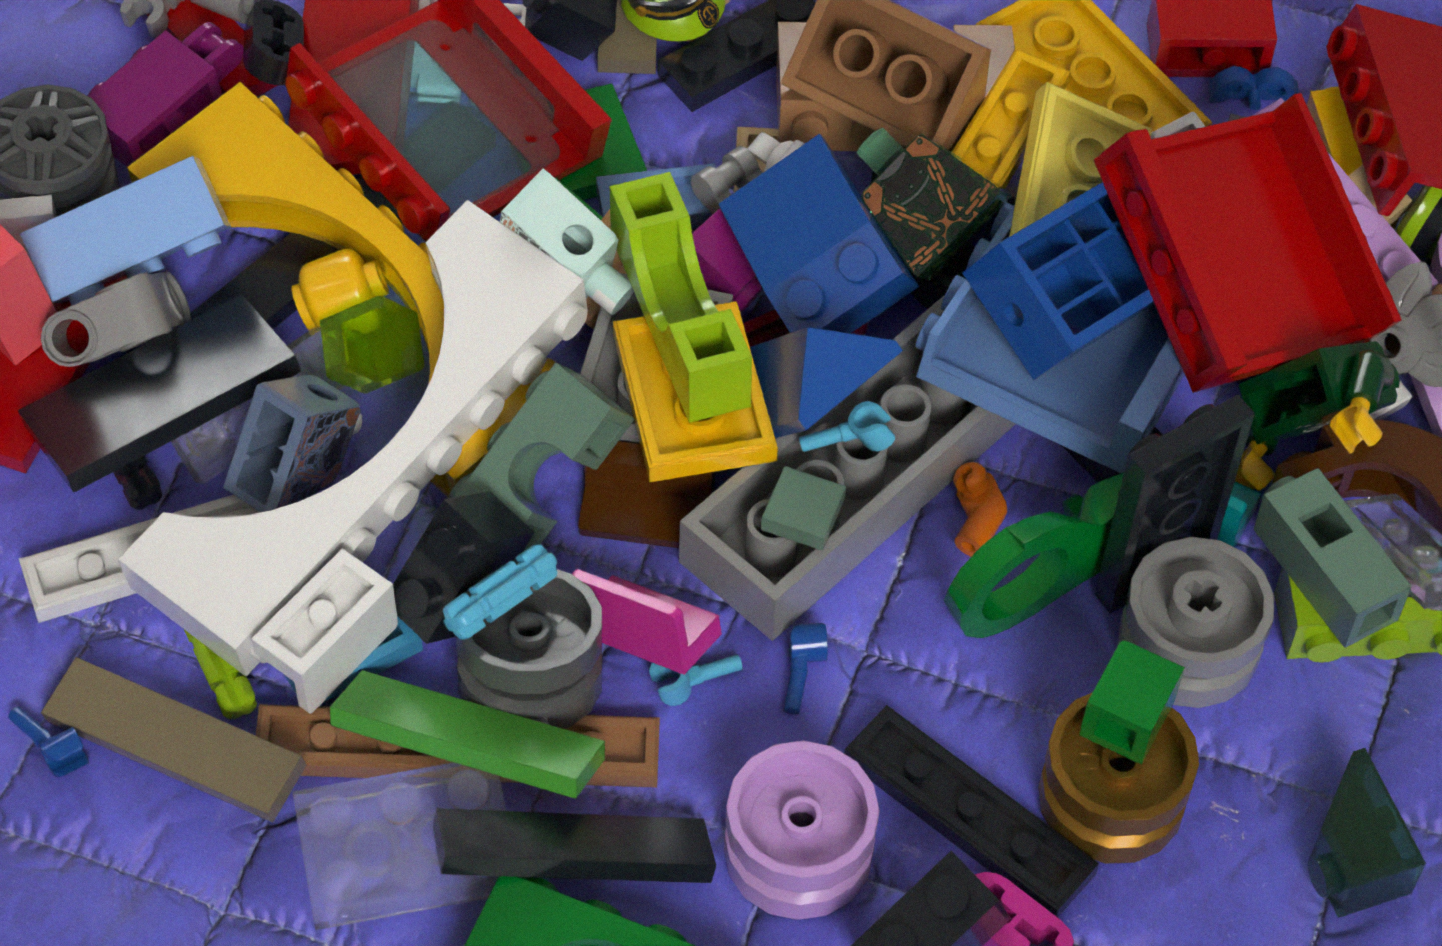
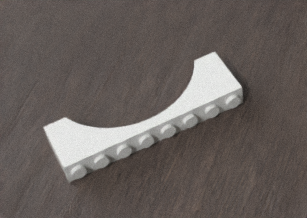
(500, 322)

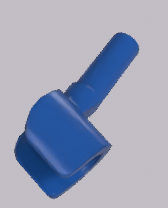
(806, 645)
(61, 752)

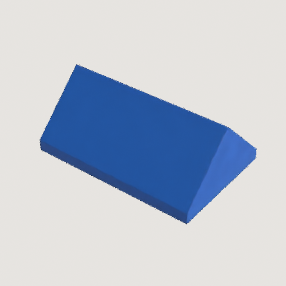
(814, 372)

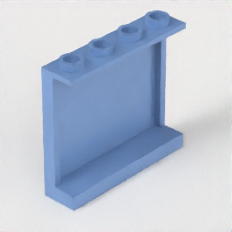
(1089, 403)

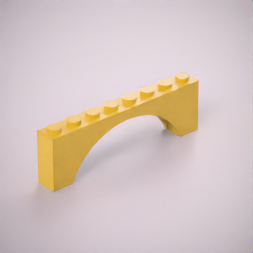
(283, 183)

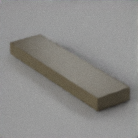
(174, 739)

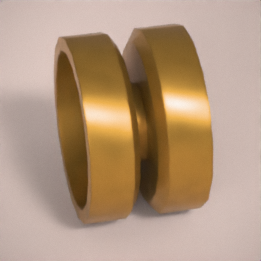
(1111, 802)

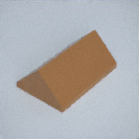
(889, 69)

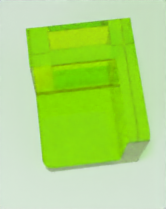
(372, 344)

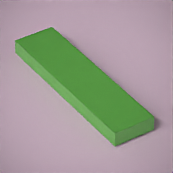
(468, 734)

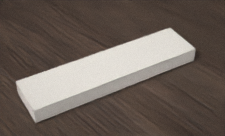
(89, 569)

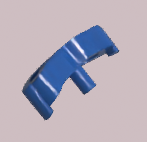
(1240, 83)

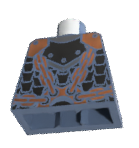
(291, 441)

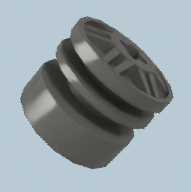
(55, 146)

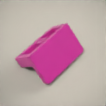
(652, 623)

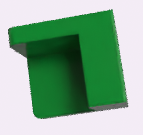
(1131, 701)

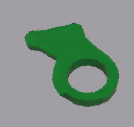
(1069, 554)

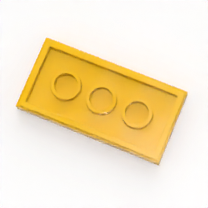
(1100, 59)

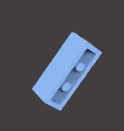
(127, 232)

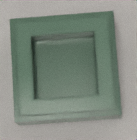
(803, 508)

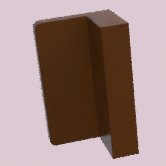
(629, 508)

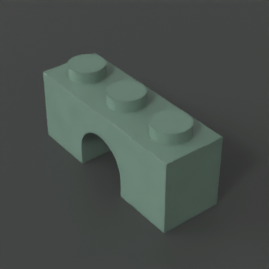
(559, 416)

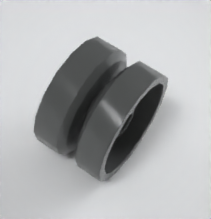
(538, 655)

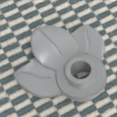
(1420, 325)

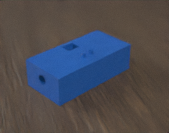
(1061, 282)

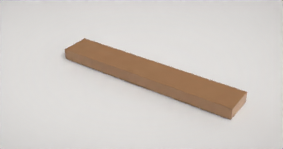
(335, 752)

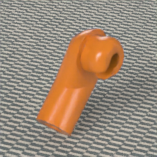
(982, 504)

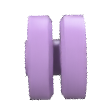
(800, 829)

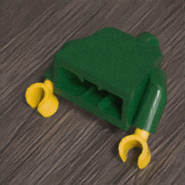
(1316, 390)

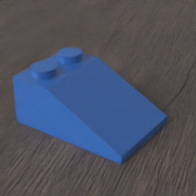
(816, 243)

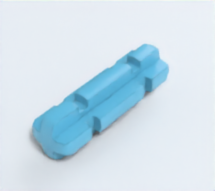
(500, 592)

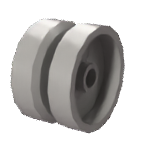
(1203, 611)

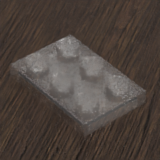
(375, 847)

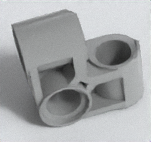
(118, 318)

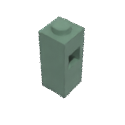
(1331, 556)

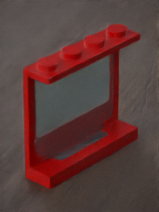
(450, 110)

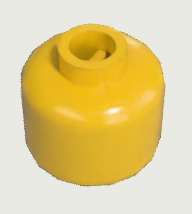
(335, 285)

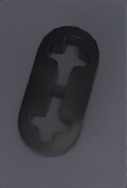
(268, 40)

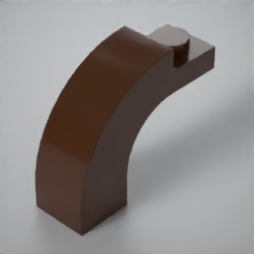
(1400, 463)

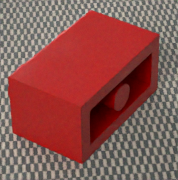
(1210, 36)

